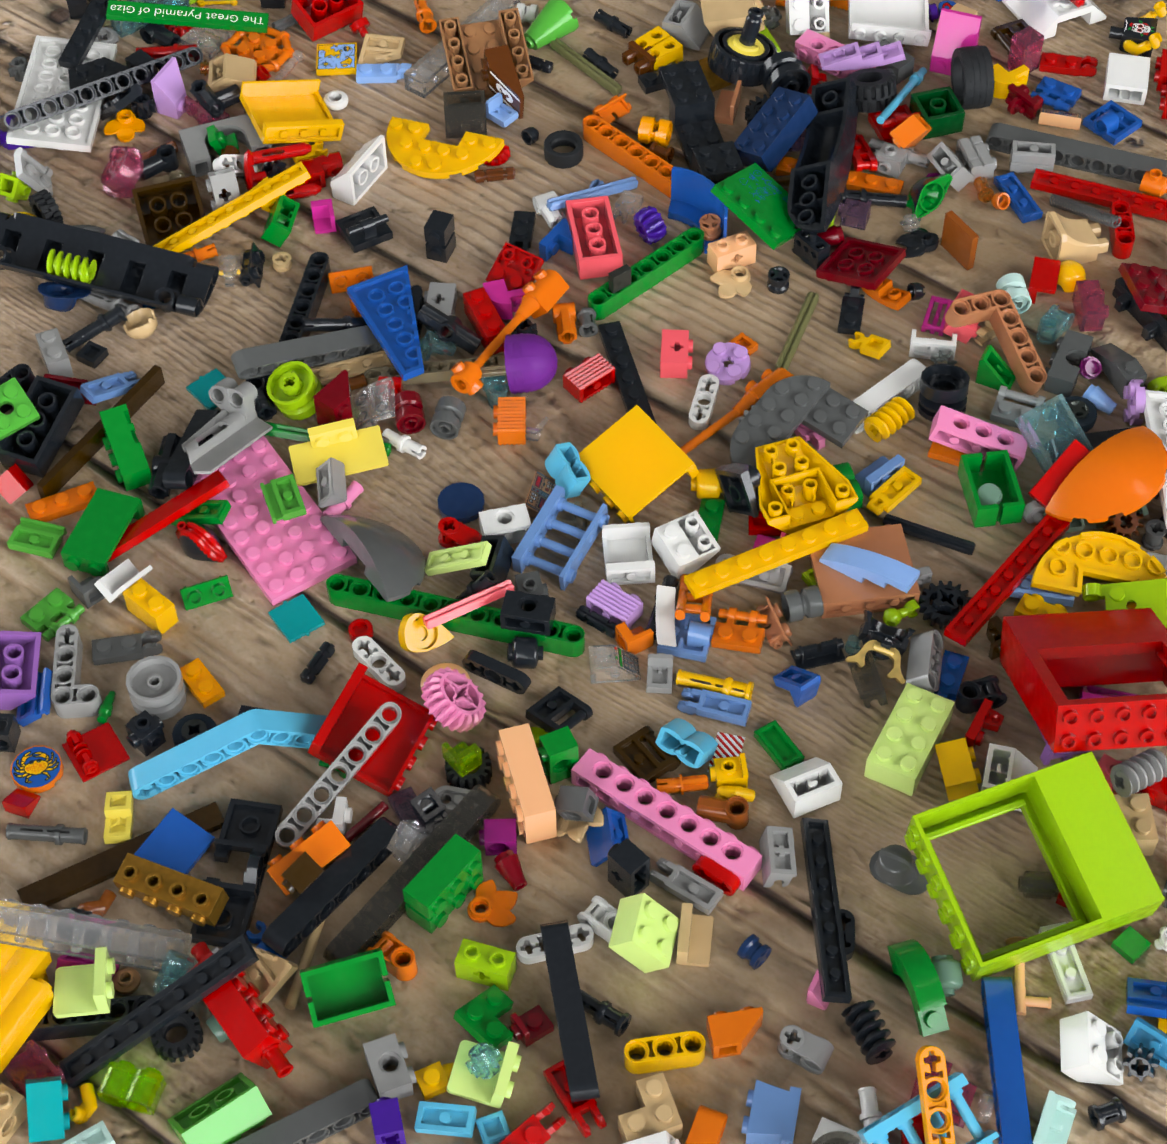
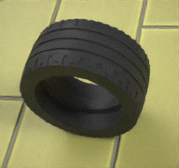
(972, 76)

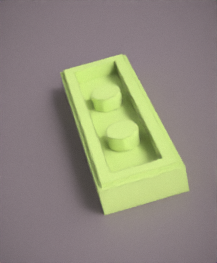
(457, 558)

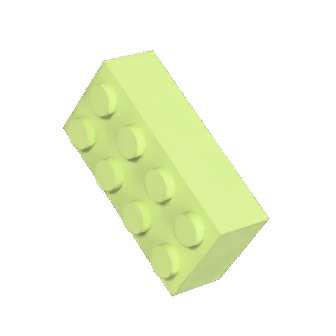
(909, 739)

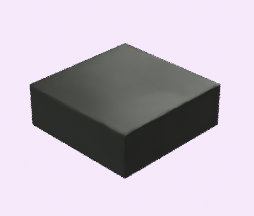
(619, 278)

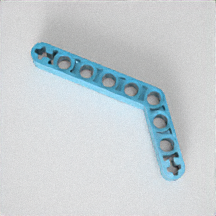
(221, 744)

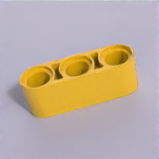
(655, 1062)

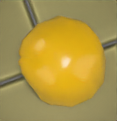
(1069, 273)

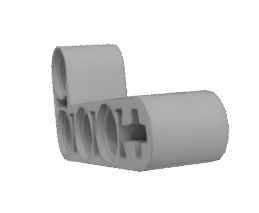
(67, 694)

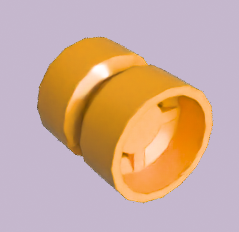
(648, 128)

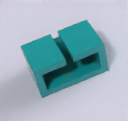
(45, 1109)

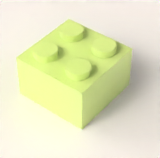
(644, 933)

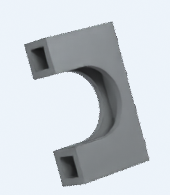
(197, 146)

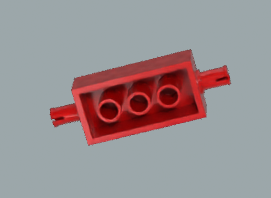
(247, 1020)

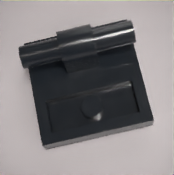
(364, 229)

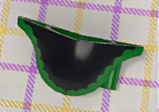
(928, 194)

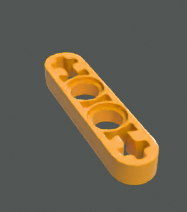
(939, 1103)

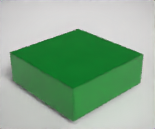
(1130, 944)

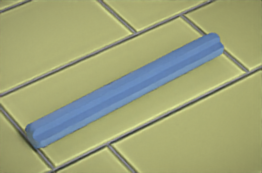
(601, 190)

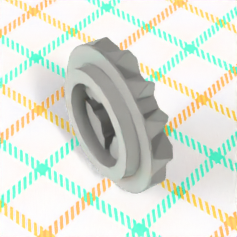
(109, 34)

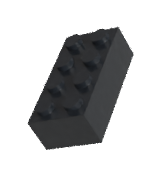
(39, 442)

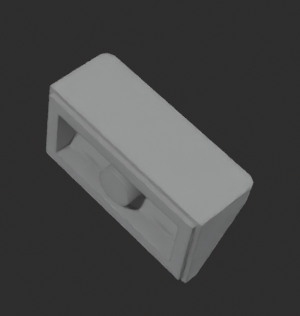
(331, 483)

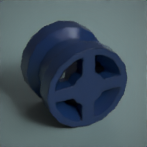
(754, 951)

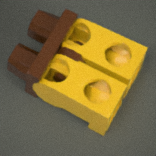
(653, 51)

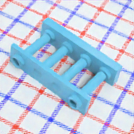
(902, 1117)

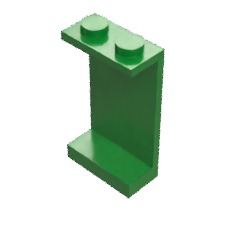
(100, 531)

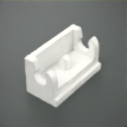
(927, 347)

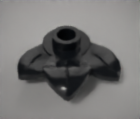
(918, 242)

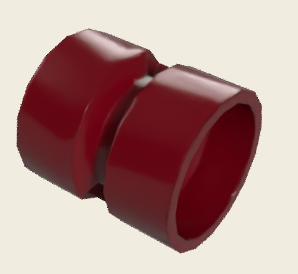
(409, 412)

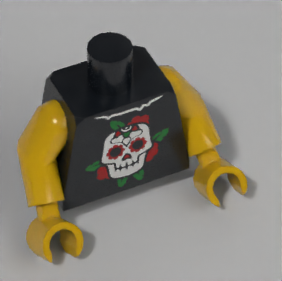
(1140, 33)

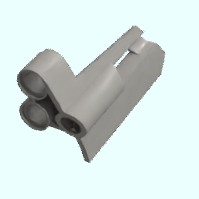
(231, 428)

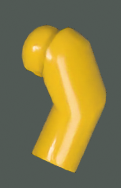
(85, 1110)

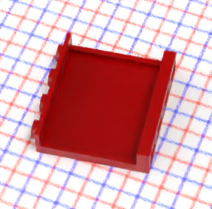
(352, 710)

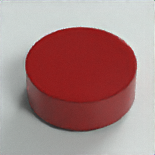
(359, 628)

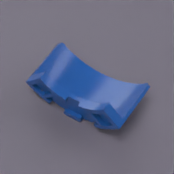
(693, 198)

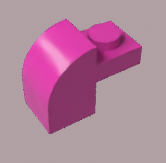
(502, 299)

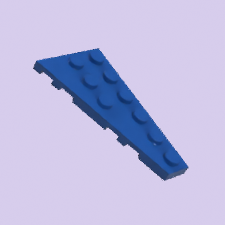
(390, 314)

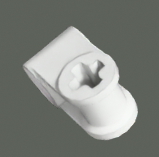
(599, 917)

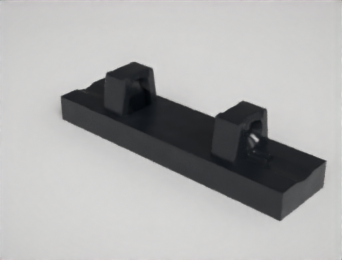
(1153, 323)

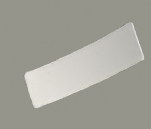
(665, 615)

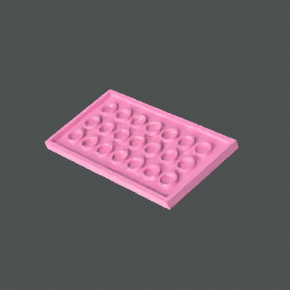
(281, 555)

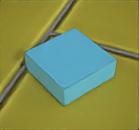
(492, 1127)

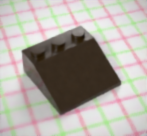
(167, 208)

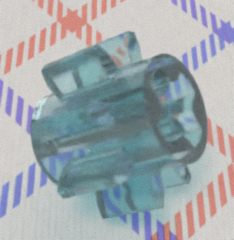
(484, 1060)

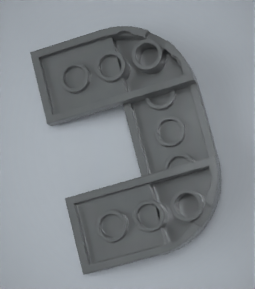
(792, 403)

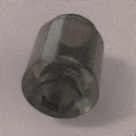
(1038, 885)

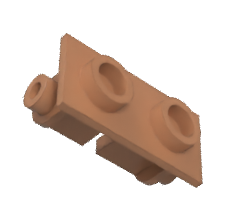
(780, 631)

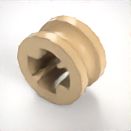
(282, 261)

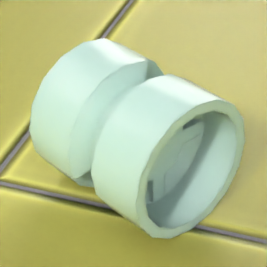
(1017, 289)

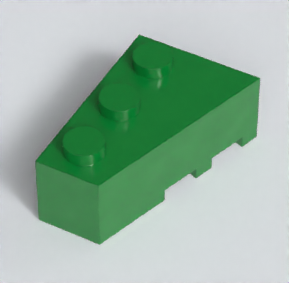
(125, 448)

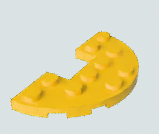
(438, 159)
(1094, 556)

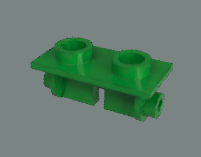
(206, 592)

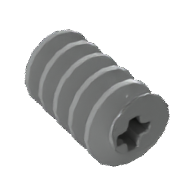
(1138, 772)

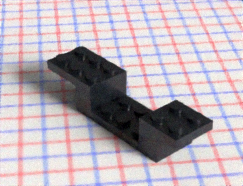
(694, 122)

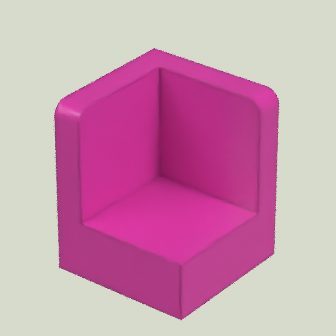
(323, 216)

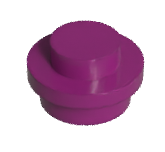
(1090, 367)

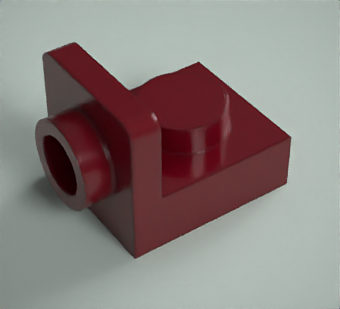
(530, 1026)

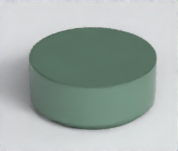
(990, 494)
(216, 1028)

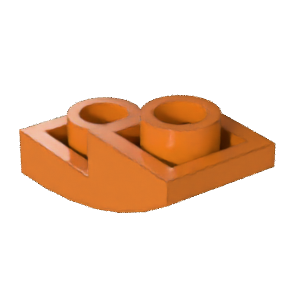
(889, 295)

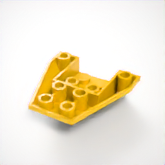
(799, 486)

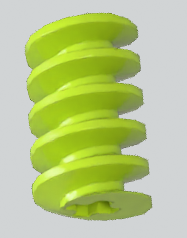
(71, 268)

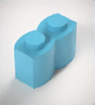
(567, 469)
(690, 746)

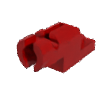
(322, 167)

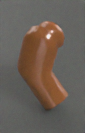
(99, 906)

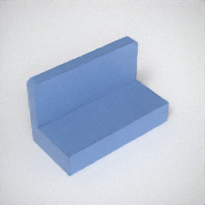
(878, 472)

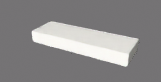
(1069, 972)

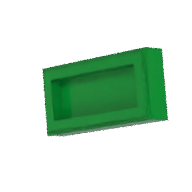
(778, 745)

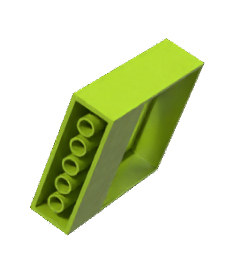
(1081, 841)

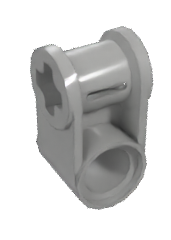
(806, 1050)

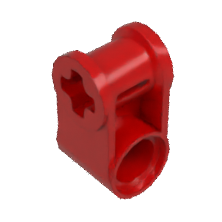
(456, 533)

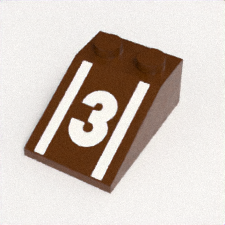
(502, 77)

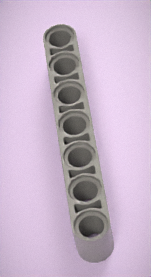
(341, 762)

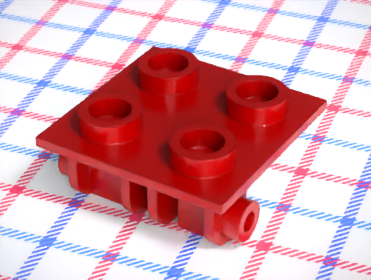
(94, 751)

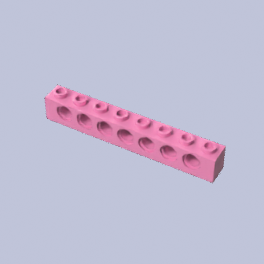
(649, 817)

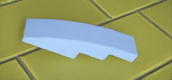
(869, 565)

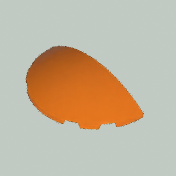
(1113, 478)

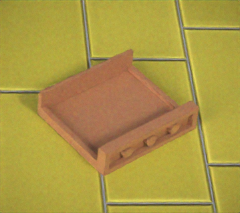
(849, 597)

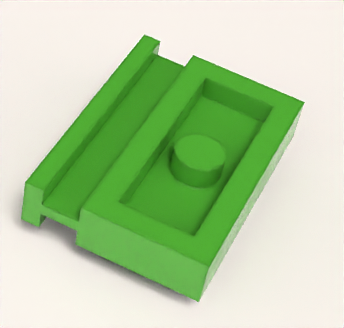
(283, 498)
(36, 537)

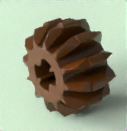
(1131, 520)

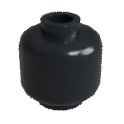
(524, 652)

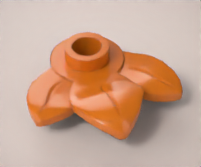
(495, 903)

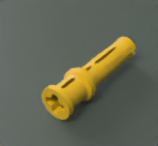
(685, 678)

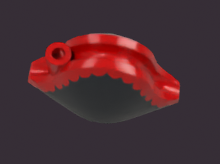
(200, 542)

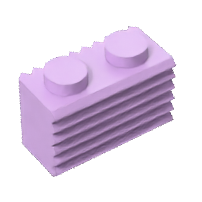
(614, 603)

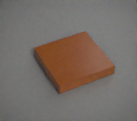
(959, 240)

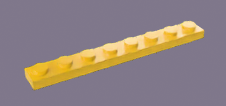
(236, 209)
(775, 553)

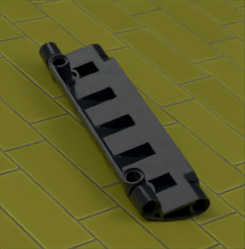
(123, 266)

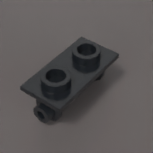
(252, 266)
(818, 654)

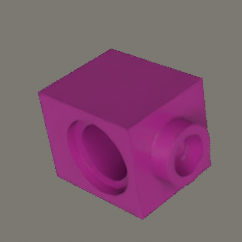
(498, 836)

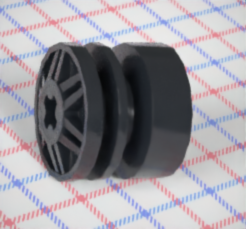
(942, 386)

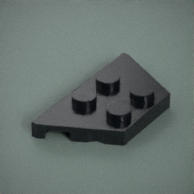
(94, 71)

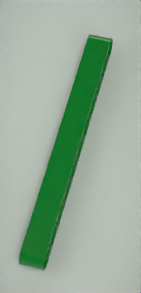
(362, 596)

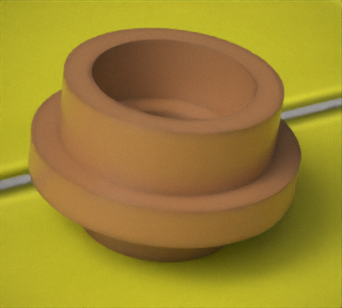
(126, 987)

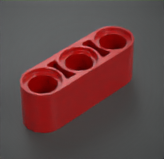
(1122, 237)

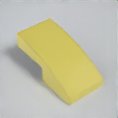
(119, 817)

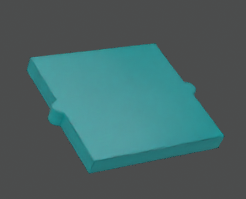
(201, 387)
(296, 618)

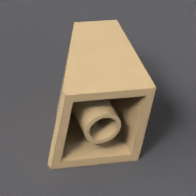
(727, 13)

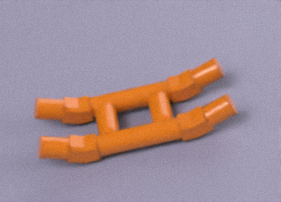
(684, 597)

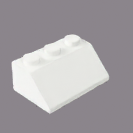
(360, 172)

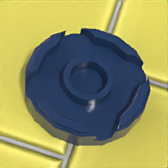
(461, 502)

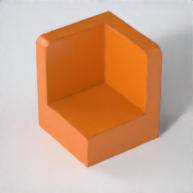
(635, 639)

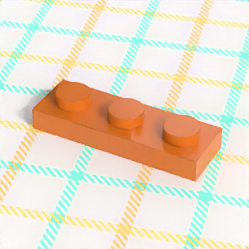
(61, 503)

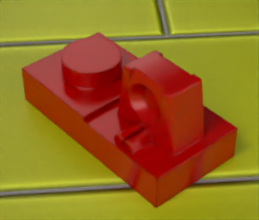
(985, 718)

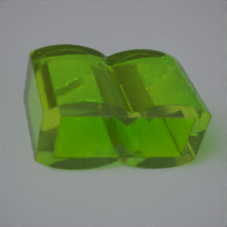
(132, 1087)

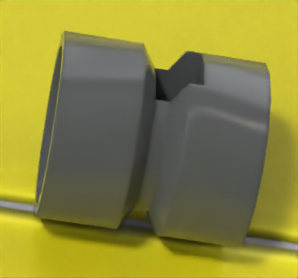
(448, 417)
(805, 603)

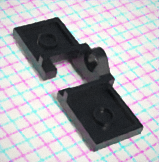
(247, 829)

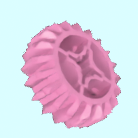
(453, 700)

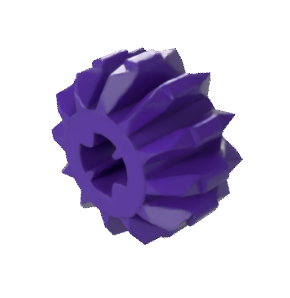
(650, 225)

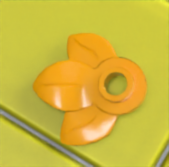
(124, 126)

